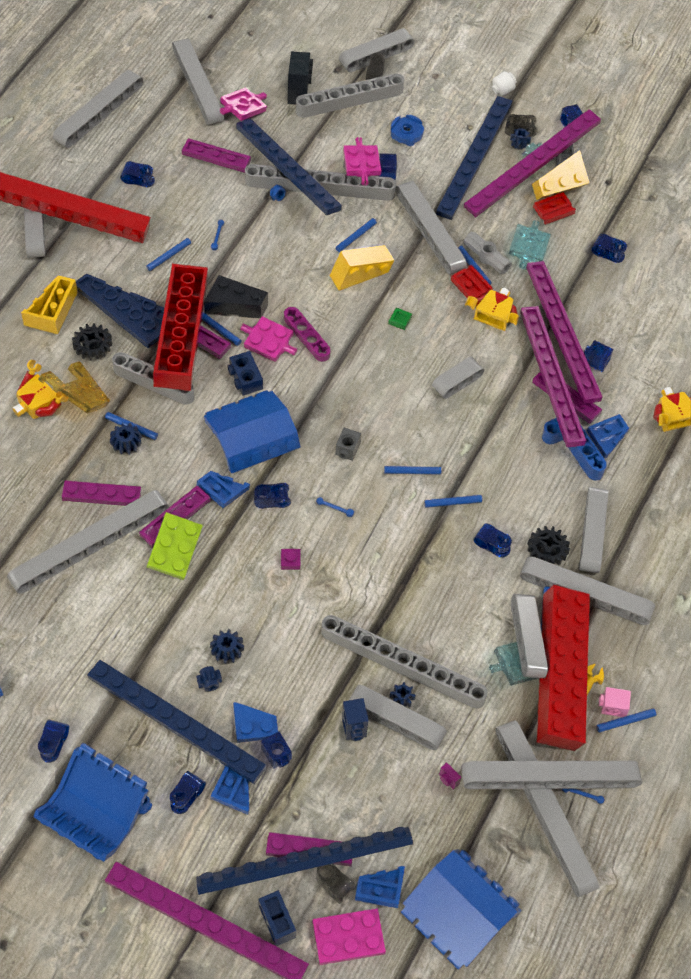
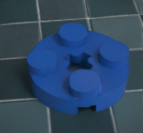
(407, 137)

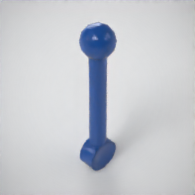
(214, 246)
(349, 512)
(600, 799)

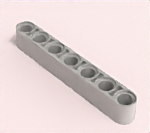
(197, 81)
(349, 95)
(98, 108)
(431, 227)
(601, 594)

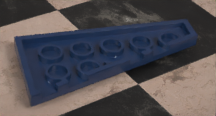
(131, 311)

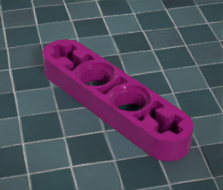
(308, 333)

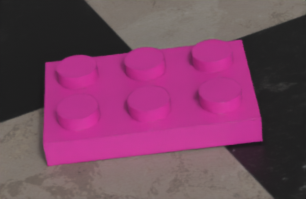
(348, 936)

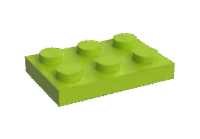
(174, 546)

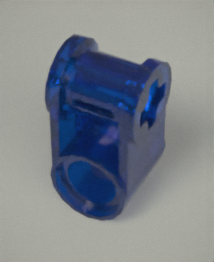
(136, 173)
(608, 247)
(273, 494)
(493, 540)
(52, 740)
(188, 790)

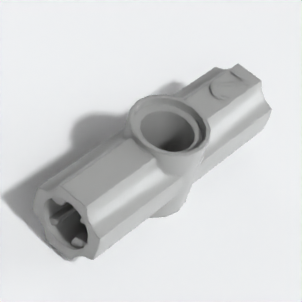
(487, 252)

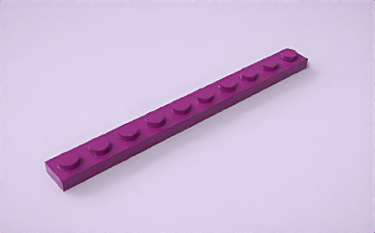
(532, 163)
(564, 333)
(553, 377)
(206, 922)

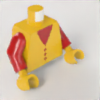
(494, 309)
(36, 397)
(673, 410)

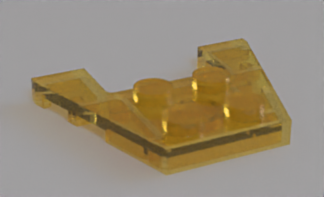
(81, 392)

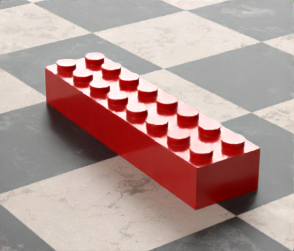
(180, 327)
(564, 689)

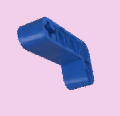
(592, 464)

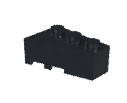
(299, 75)
(235, 298)

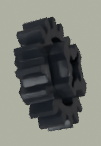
(92, 342)
(557, 549)

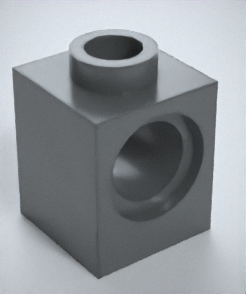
(351, 438)

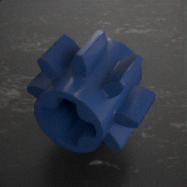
(520, 138)
(209, 678)
(406, 691)

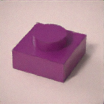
(290, 559)
(449, 776)

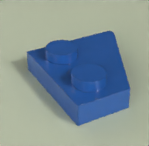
(608, 433)
(221, 488)
(253, 723)
(232, 791)
(381, 888)

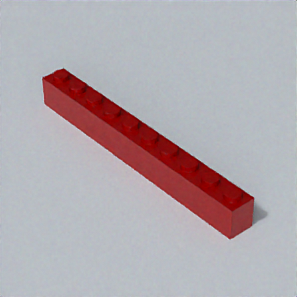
(73, 208)

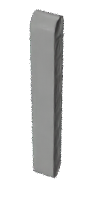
(335, 183)
(87, 542)
(408, 669)
(550, 774)
(550, 815)

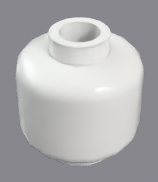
(504, 83)

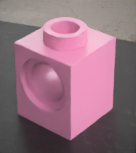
(615, 702)

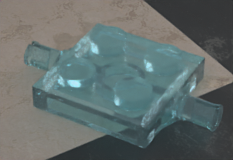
(529, 244)
(509, 663)

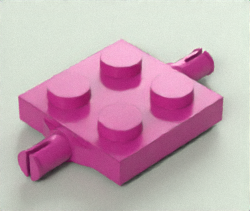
(243, 104)
(362, 160)
(268, 339)

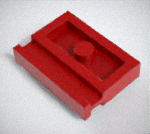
(554, 208)
(471, 282)

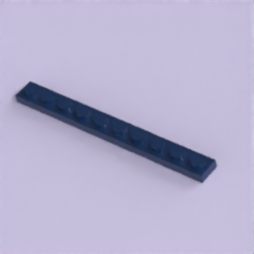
(474, 158)
(289, 167)
(177, 721)
(304, 860)

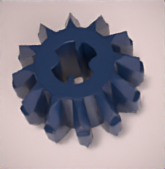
(125, 438)
(234, 644)

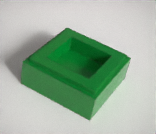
(400, 318)

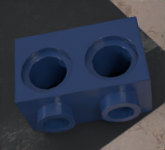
(247, 372)
(355, 719)
(277, 918)

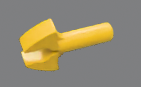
(596, 679)

